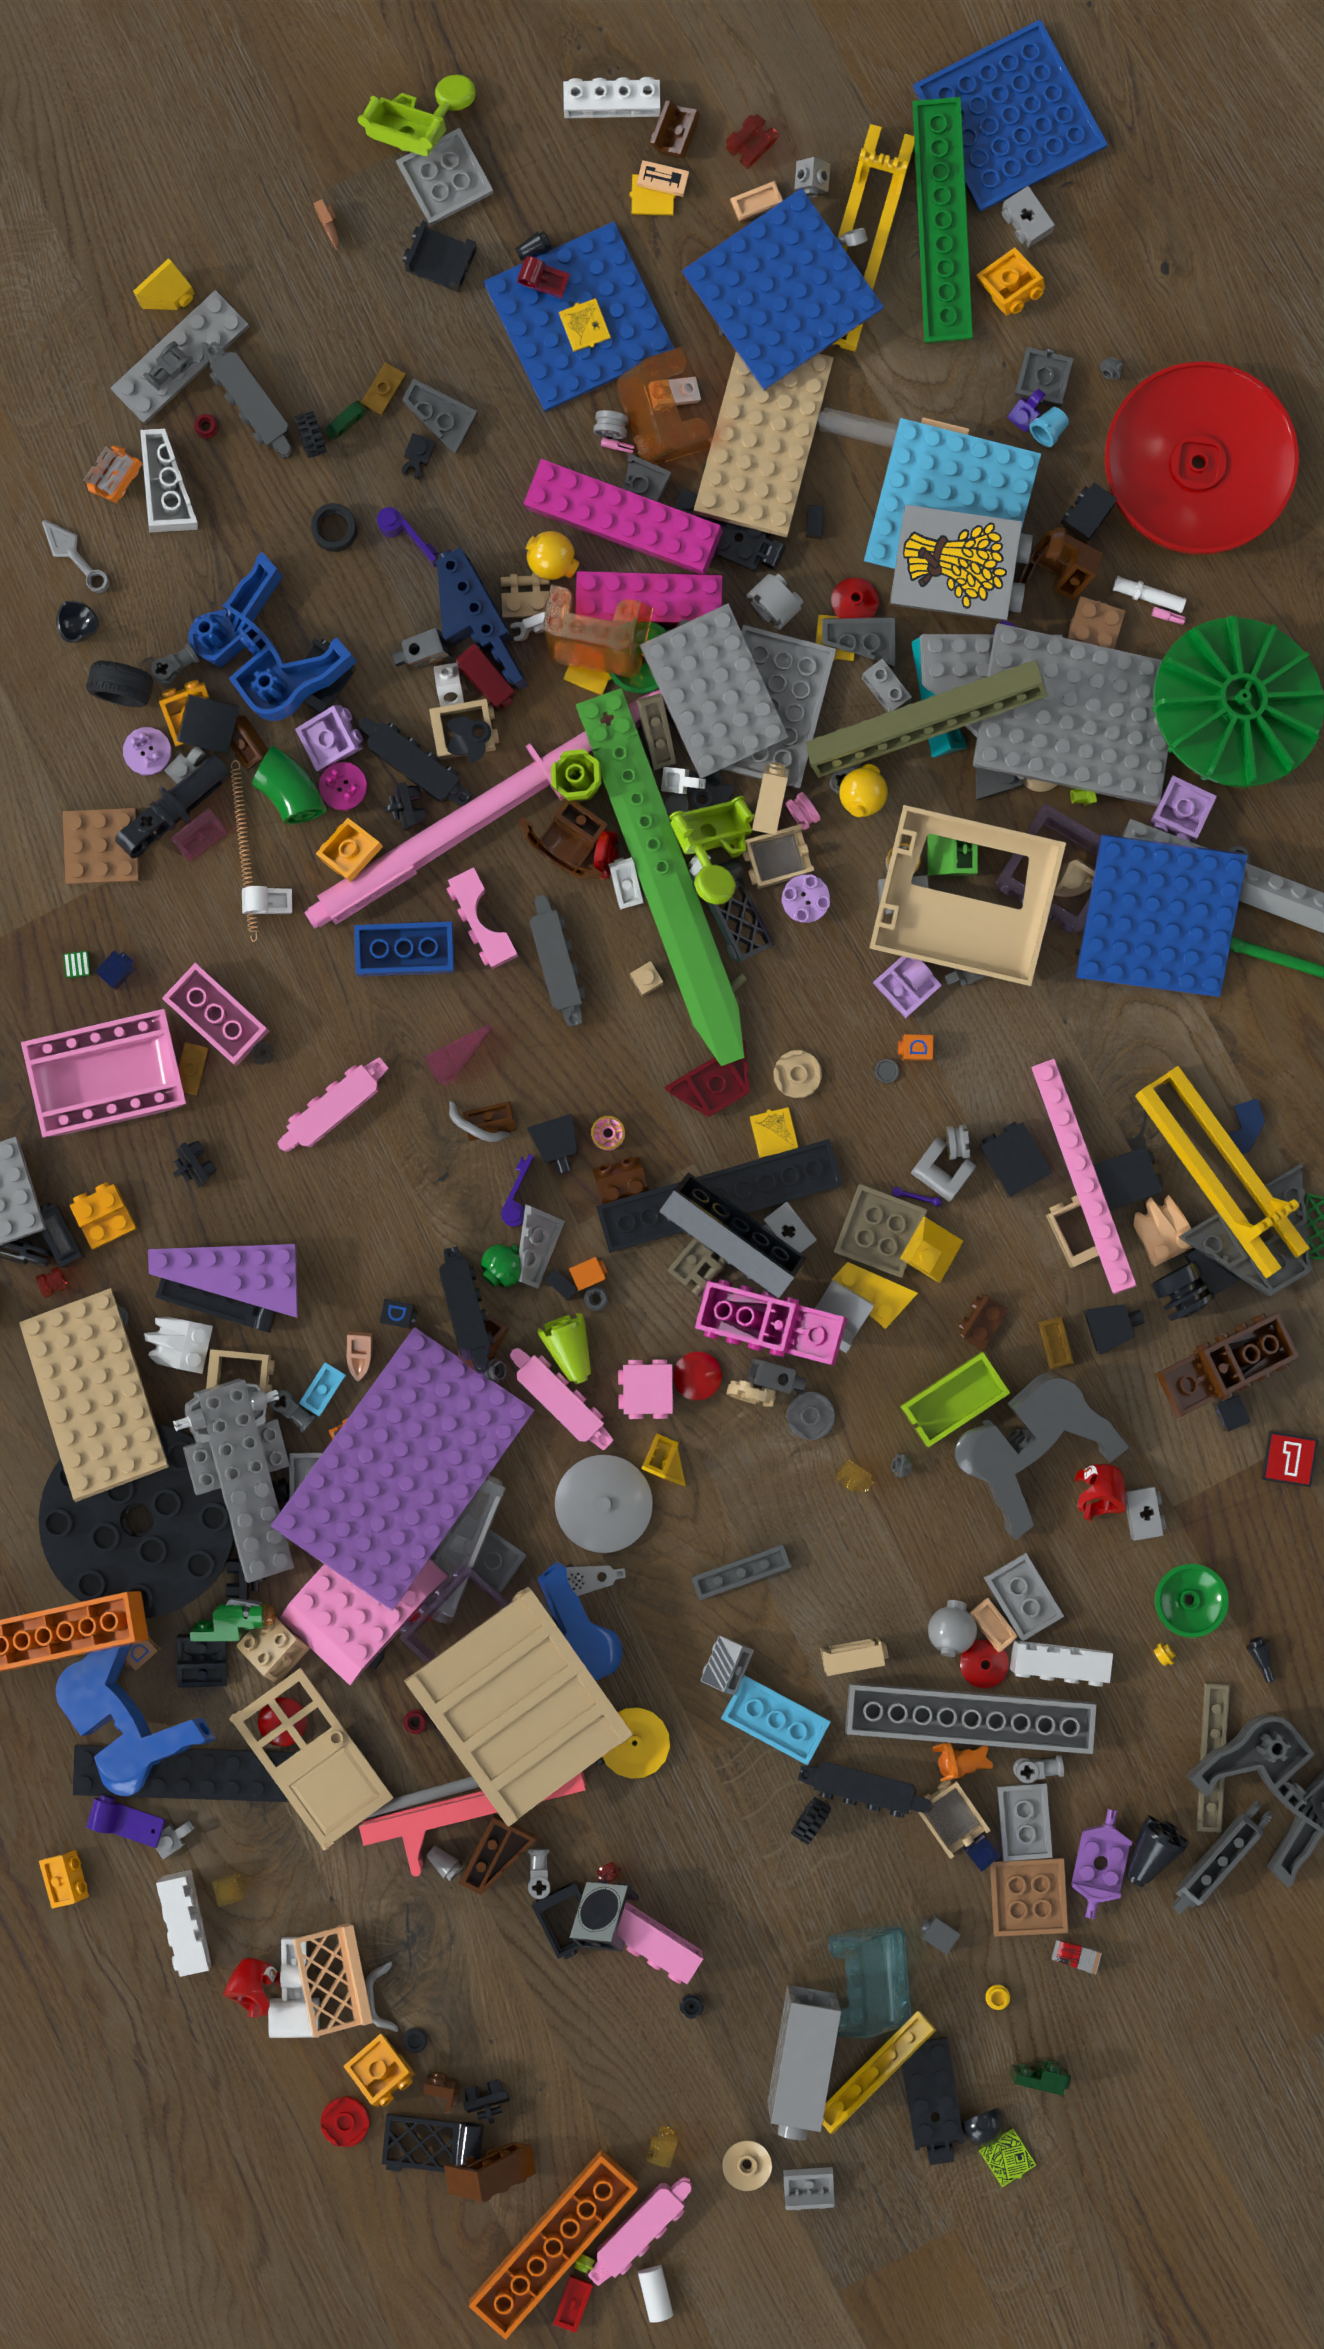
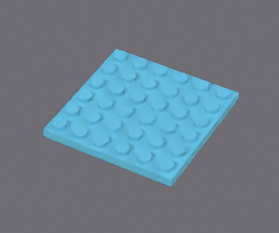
(950, 474)

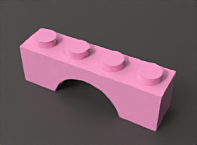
(468, 891)

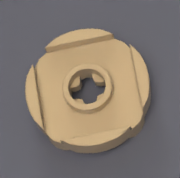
(745, 1392)

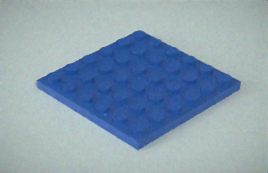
(1017, 114)
(598, 270)
(782, 289)
(1161, 915)

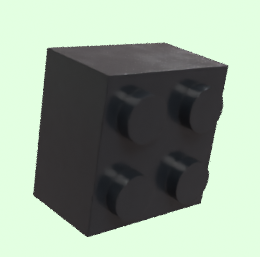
(1090, 511)

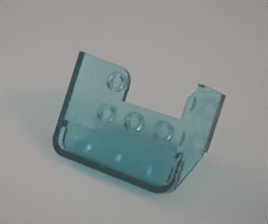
(874, 1980)

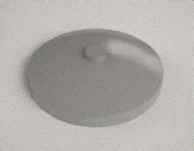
(603, 1503)

